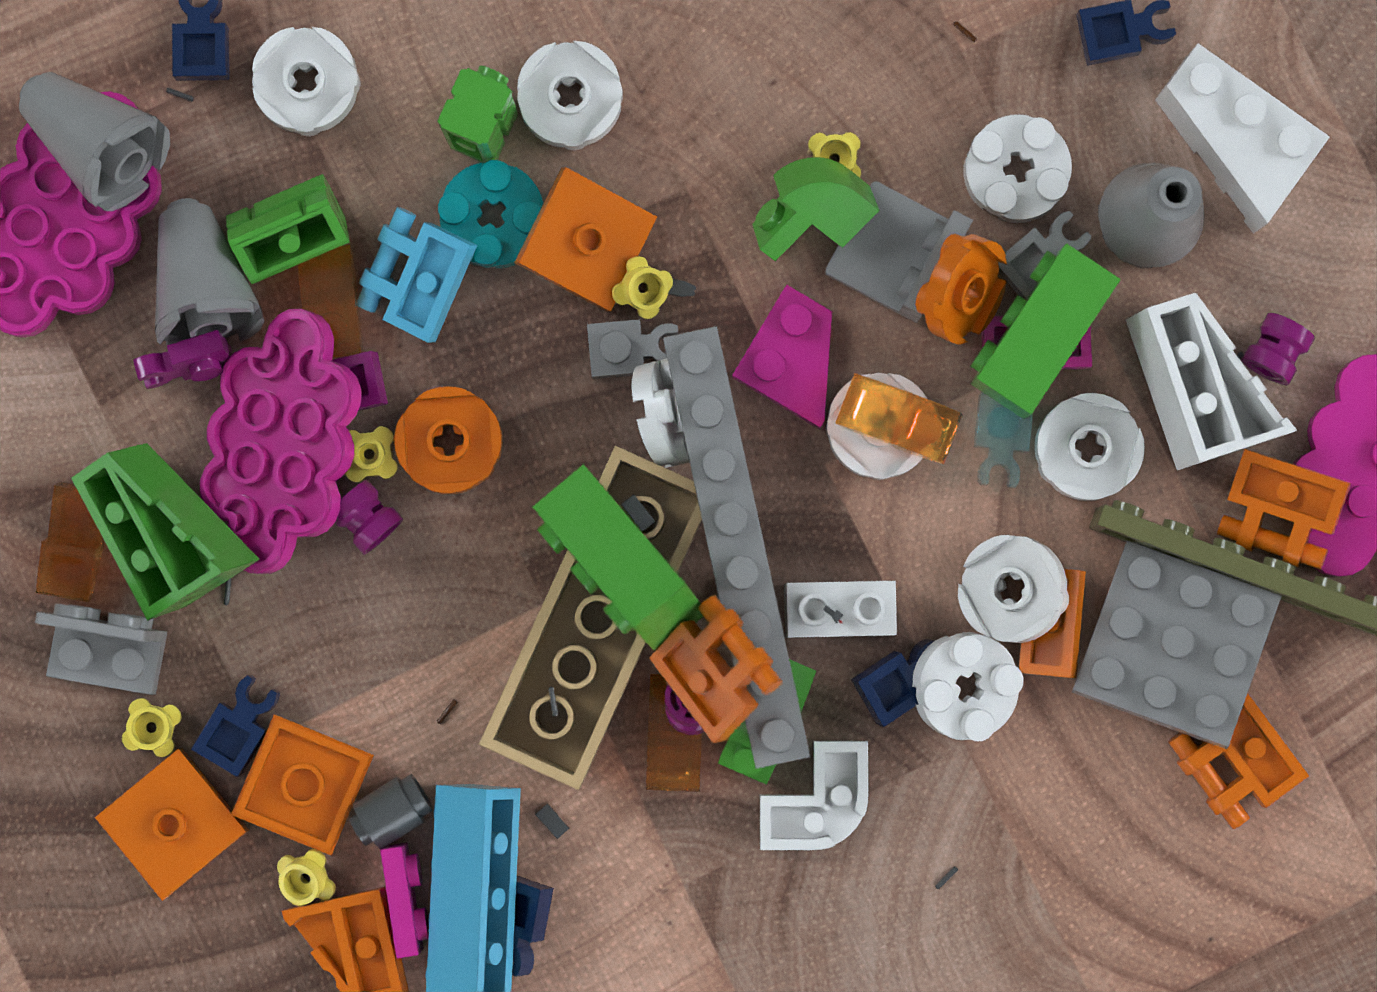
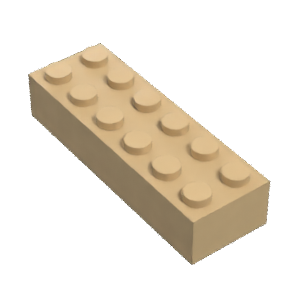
(580, 646)

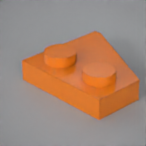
(352, 940)

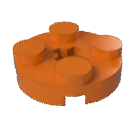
(963, 288)
(425, 420)

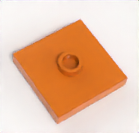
(585, 238)
(302, 785)
(171, 824)

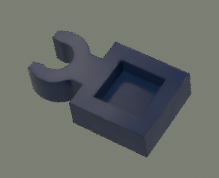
(1115, 32)
(200, 45)
(889, 685)
(234, 734)
(530, 924)

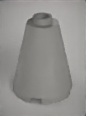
(95, 138)
(1152, 214)
(200, 278)

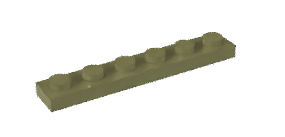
(1225, 557)

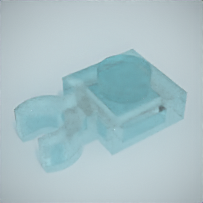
(1002, 434)

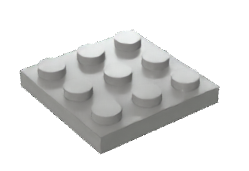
(1177, 644)

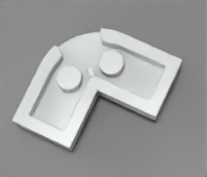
(831, 811)

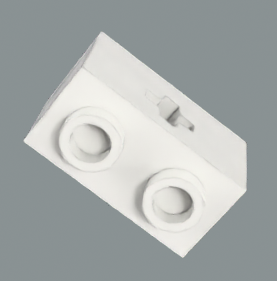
(865, 606)

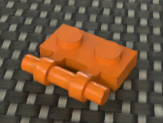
(1288, 493)
(704, 679)
(1257, 756)

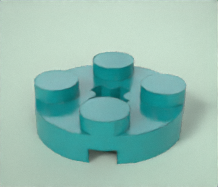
(492, 184)

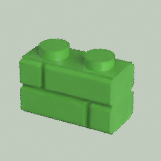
(478, 114)
(287, 229)

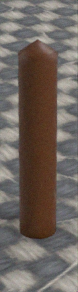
(965, 31)
(447, 711)

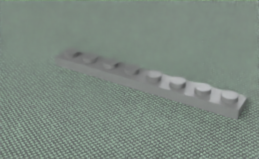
(734, 533)

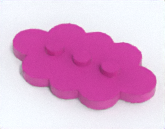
(56, 243)
(281, 438)
(1346, 448)

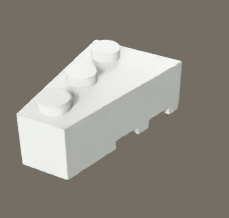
(1240, 133)
(1199, 383)

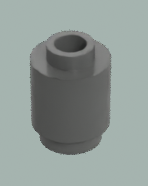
(390, 811)

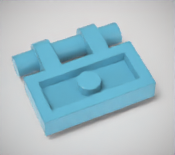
(428, 280)

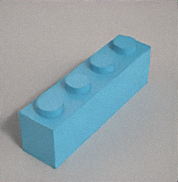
(473, 888)

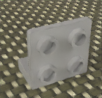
(895, 251)
(104, 653)

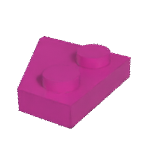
(791, 357)

